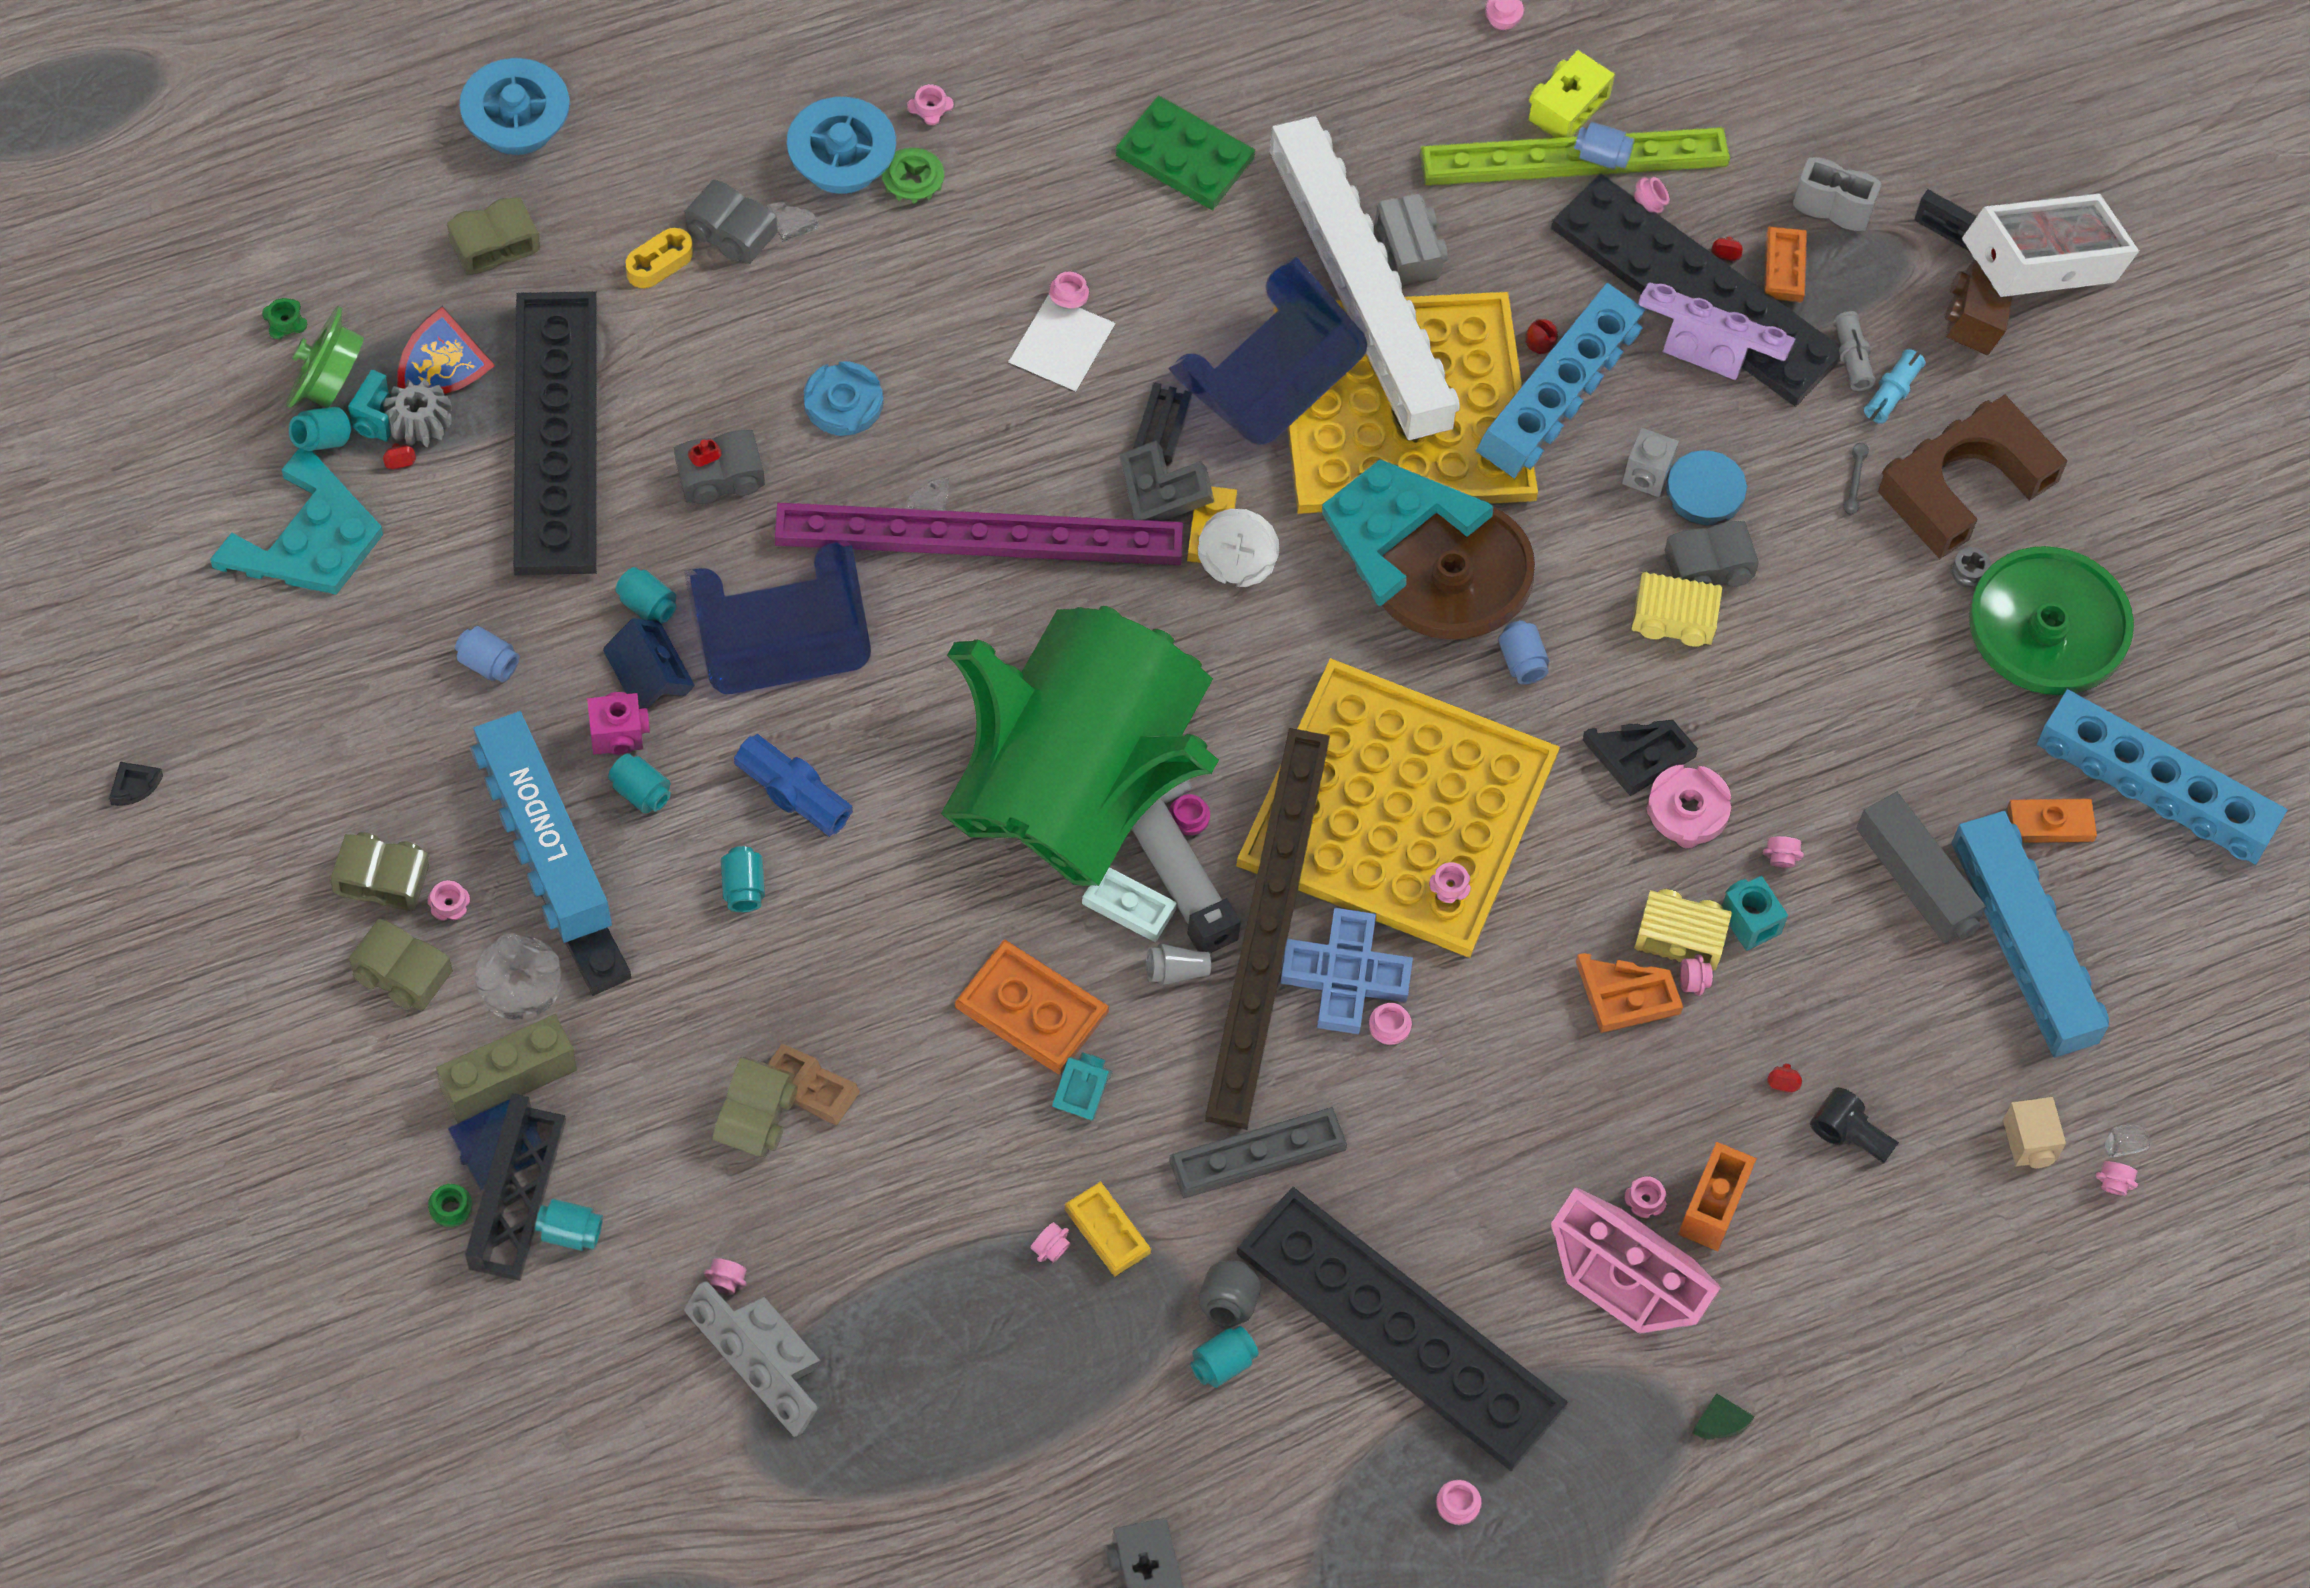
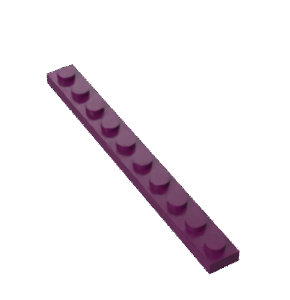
(980, 533)

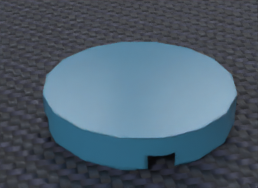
(843, 398)
(1706, 487)

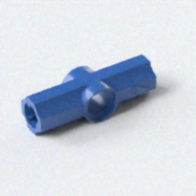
(793, 785)

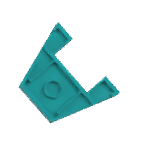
(1384, 509)
(319, 544)

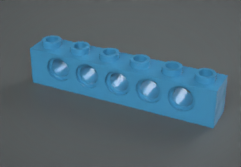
(1560, 381)
(2154, 758)

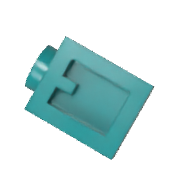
(367, 408)
(1082, 1085)

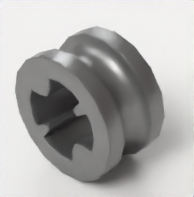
(1971, 555)

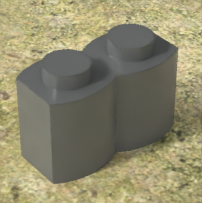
(730, 221)
(735, 472)
(1713, 554)

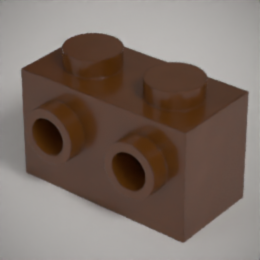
(1977, 311)

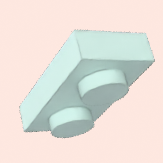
(1130, 904)

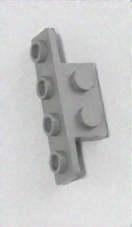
(761, 1351)

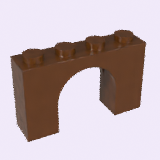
(1994, 434)

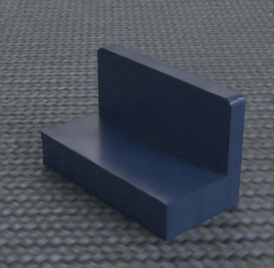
(647, 662)

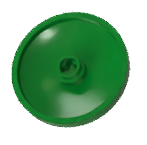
(2051, 620)

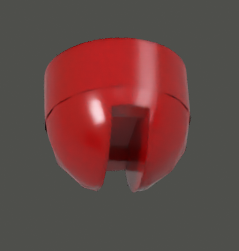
(1537, 337)

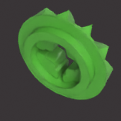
(917, 162)

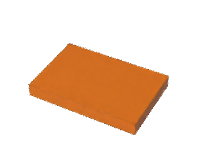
(1031, 1006)

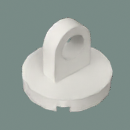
(1238, 547)

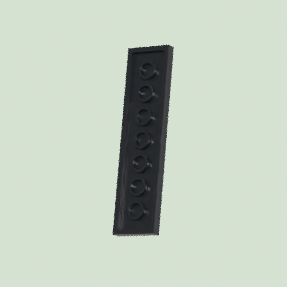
(1648, 249)
(555, 434)
(1402, 1328)

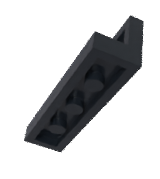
(499, 1183)

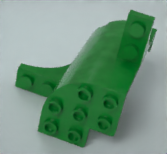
(1078, 738)

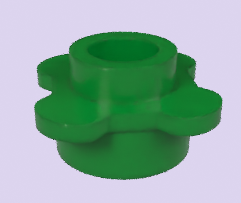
(282, 309)

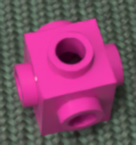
(617, 723)

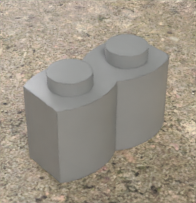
(1836, 194)

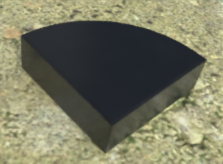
(134, 783)

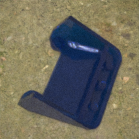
(1283, 362)
(784, 629)

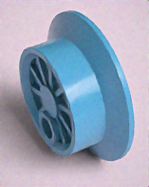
(514, 105)
(841, 143)

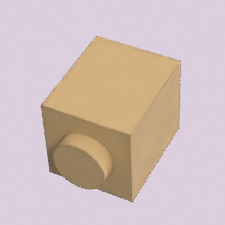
(2034, 1132)

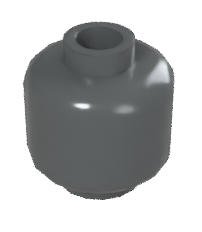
(1229, 1293)

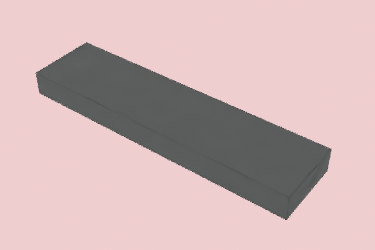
(1257, 1152)

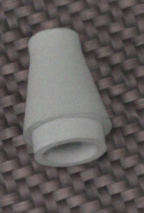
(1176, 964)

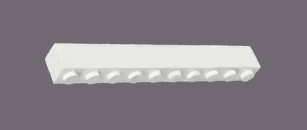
(1363, 278)

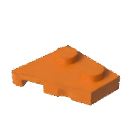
(1627, 993)

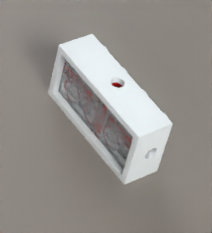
(2050, 244)

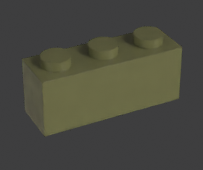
(505, 1067)

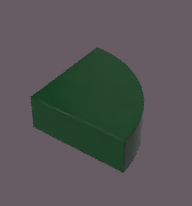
(1722, 1420)

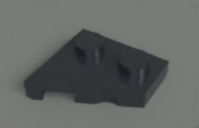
(1640, 752)

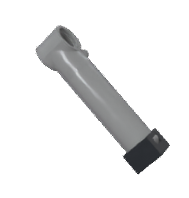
(1209, 918)

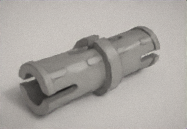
(1854, 351)

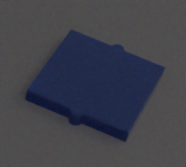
(479, 1137)

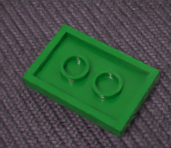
(1185, 152)

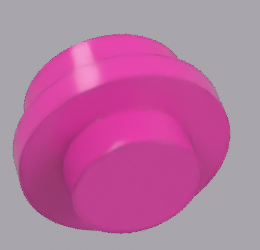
(1190, 814)

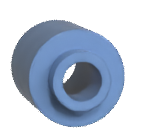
(1604, 145)
(1524, 652)
(486, 654)

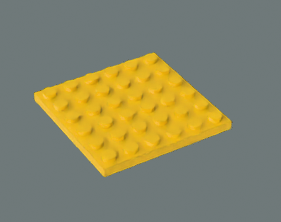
(1354, 423)
(1403, 795)

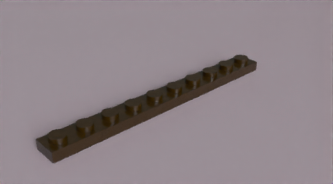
(1267, 929)

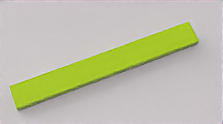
(1559, 159)

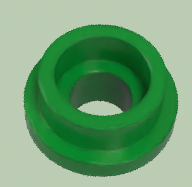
(444, 1195)

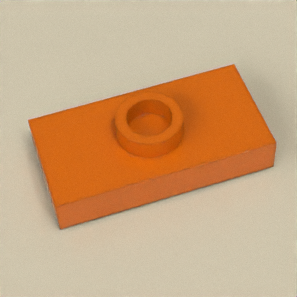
(1785, 263)
(2053, 820)

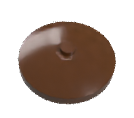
(1459, 581)

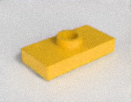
(1107, 1228)

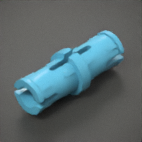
(1894, 386)

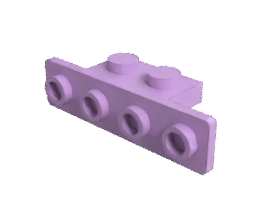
(1712, 335)

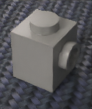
(1650, 462)

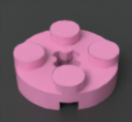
(1685, 826)

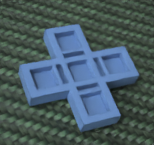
(1346, 971)

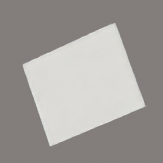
(1061, 343)

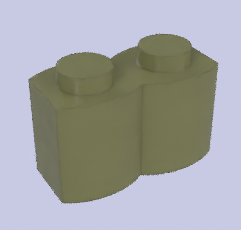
(493, 235)
(380, 871)
(400, 965)
(754, 1107)

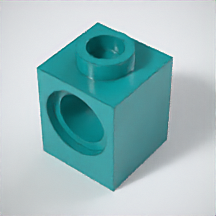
(1749, 927)

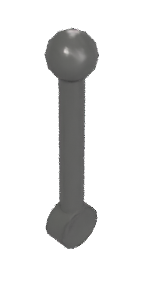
(1860, 453)

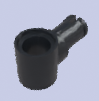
(1843, 1120)

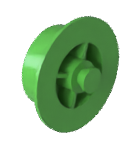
(325, 362)

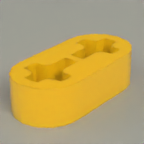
(659, 258)

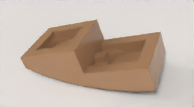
(818, 1089)

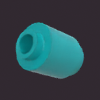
(320, 429)
(646, 595)
(640, 783)
(742, 879)
(569, 1225)
(1224, 1356)

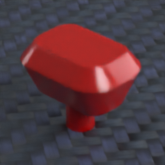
(1727, 249)
(704, 452)
(399, 456)
(1785, 1078)

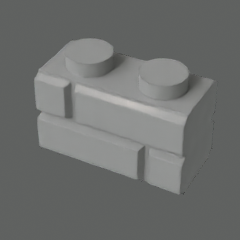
(1410, 239)

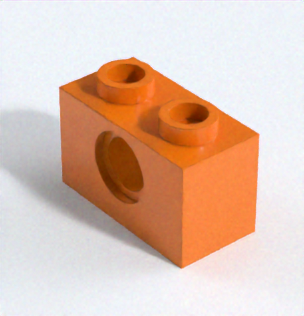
(1717, 1196)

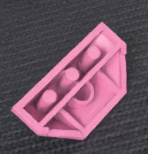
(1629, 1266)

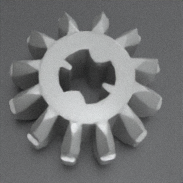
(418, 412)

